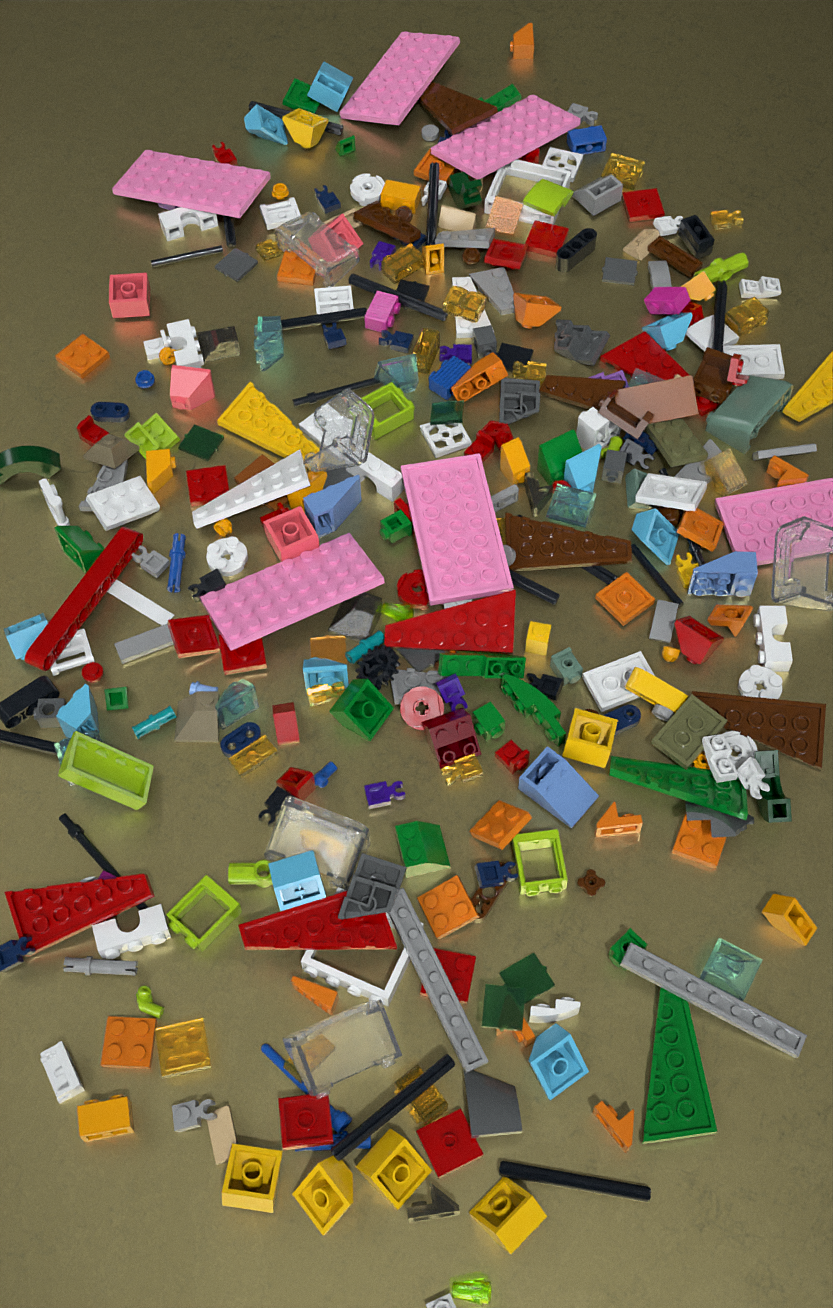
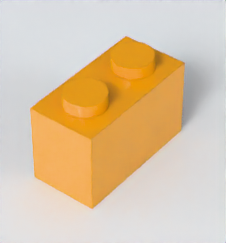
(400, 194)
(105, 1118)

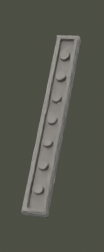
(436, 984)
(713, 1000)

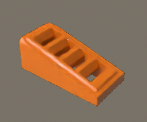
(321, 996)

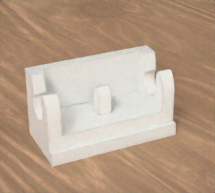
(61, 1072)

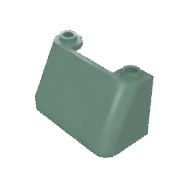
(748, 410)

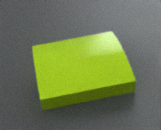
(547, 197)
(152, 435)

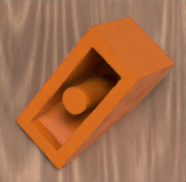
(523, 43)

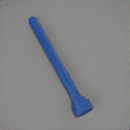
(339, 1119)

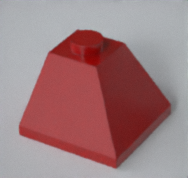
(696, 639)

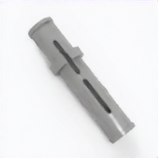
(100, 966)

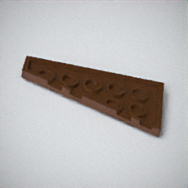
(454, 108)
(558, 546)
(778, 724)

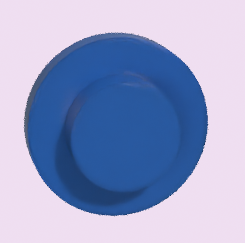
(144, 379)

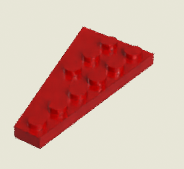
(647, 355)
(472, 626)
(70, 908)
(318, 928)

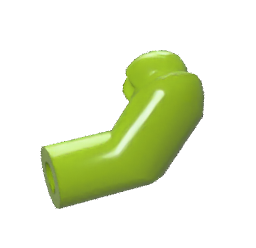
(615, 444)
(146, 1004)

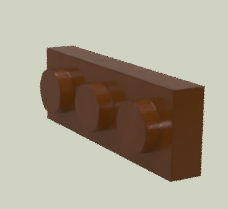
(675, 256)

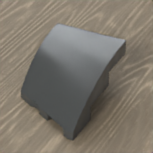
(579, 342)
(518, 399)
(721, 824)
(372, 888)
(491, 1106)

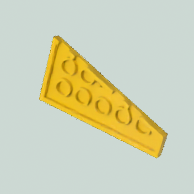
(814, 394)
(264, 424)

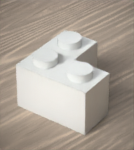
(595, 429)

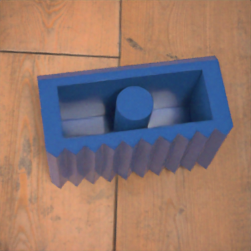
(587, 140)
(447, 376)

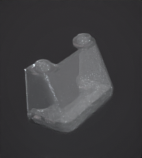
(318, 247)
(346, 433)
(802, 564)
(333, 837)
(342, 1046)

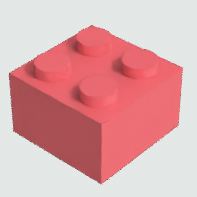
(129, 295)
(291, 534)

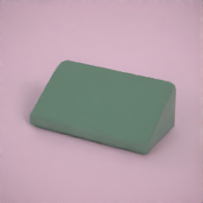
(633, 483)

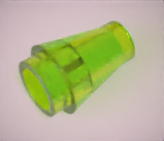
(397, 611)
(473, 1291)

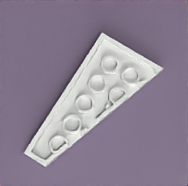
(274, 482)

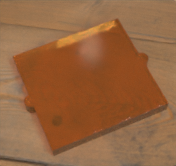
(504, 215)
(329, 648)

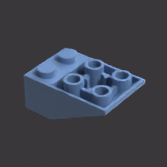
(332, 505)
(727, 575)
(557, 787)

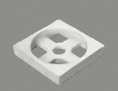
(565, 155)
(451, 445)

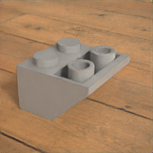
(599, 194)

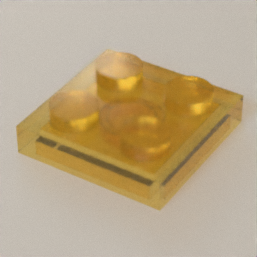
(624, 169)
(183, 1048)

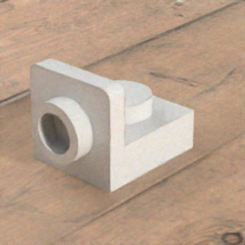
(154, 346)

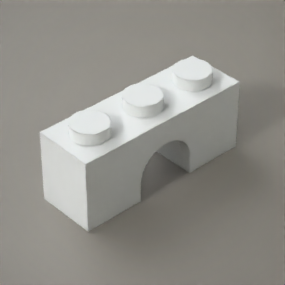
(175, 220)
(182, 337)
(386, 478)
(772, 653)
(151, 930)

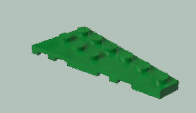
(691, 785)
(677, 1088)

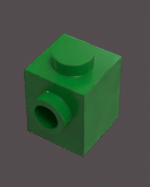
(488, 722)

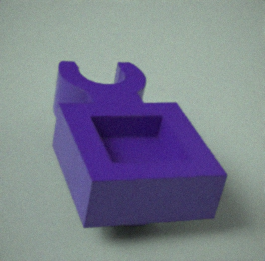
(380, 251)
(461, 351)
(452, 691)
(380, 795)

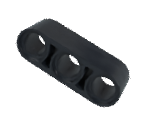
(576, 250)
(21, 704)

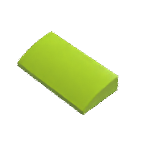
(106, 771)

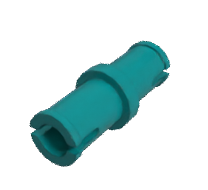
(357, 652)
(154, 722)

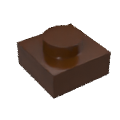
(670, 514)

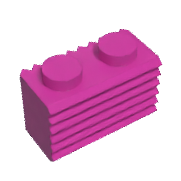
(667, 300)
(382, 311)

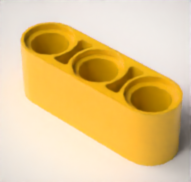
(655, 690)

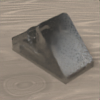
(536, 495)
(441, 1207)

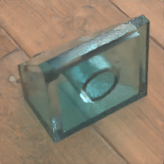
(400, 371)
(236, 703)
(731, 969)

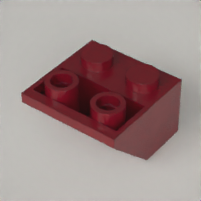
(451, 737)

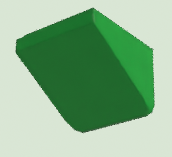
(346, 146)
(117, 698)

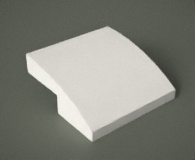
(333, 299)
(702, 333)

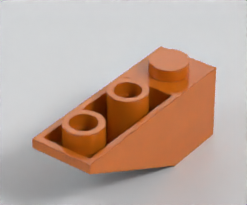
(479, 377)

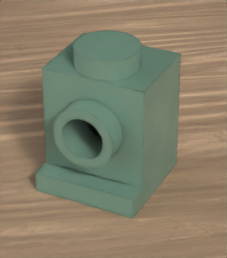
(560, 663)

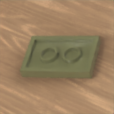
(676, 442)
(684, 731)

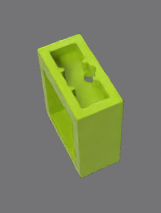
(381, 396)
(533, 841)
(203, 887)

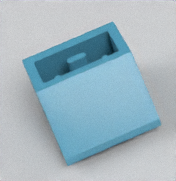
(79, 713)
(297, 880)

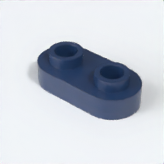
(110, 412)
(625, 721)
(239, 738)

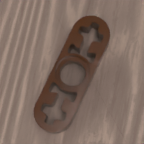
(485, 909)

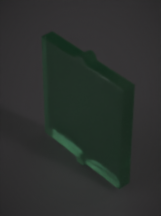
(447, 412)
(201, 442)
(528, 974)
(503, 1007)

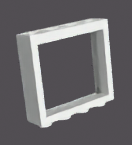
(530, 172)
(353, 985)

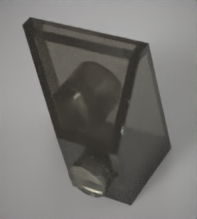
(218, 343)
(357, 617)

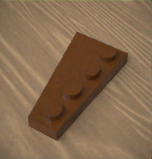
(384, 221)
(579, 390)

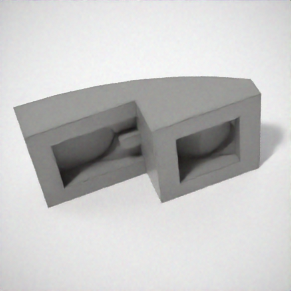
(659, 274)
(663, 621)

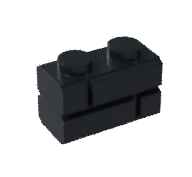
(696, 236)

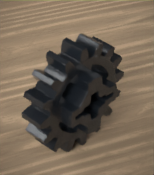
(378, 666)

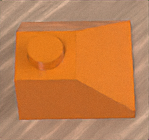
(534, 309)

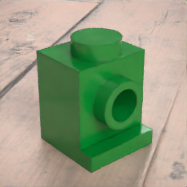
(395, 527)
(617, 952)

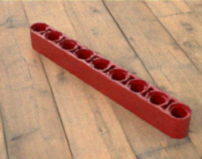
(83, 599)

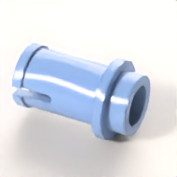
(200, 687)

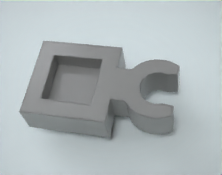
(583, 114)
(152, 563)
(189, 1114)

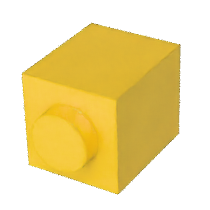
(538, 638)

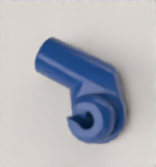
(322, 776)

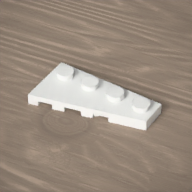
(464, 328)

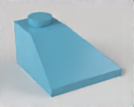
(265, 125)
(669, 330)
(583, 469)
(656, 533)
(24, 634)
(323, 672)
(556, 1061)

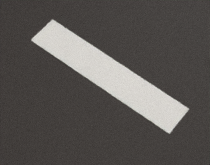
(140, 603)

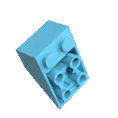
(330, 86)

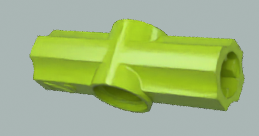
(723, 269)
(248, 874)

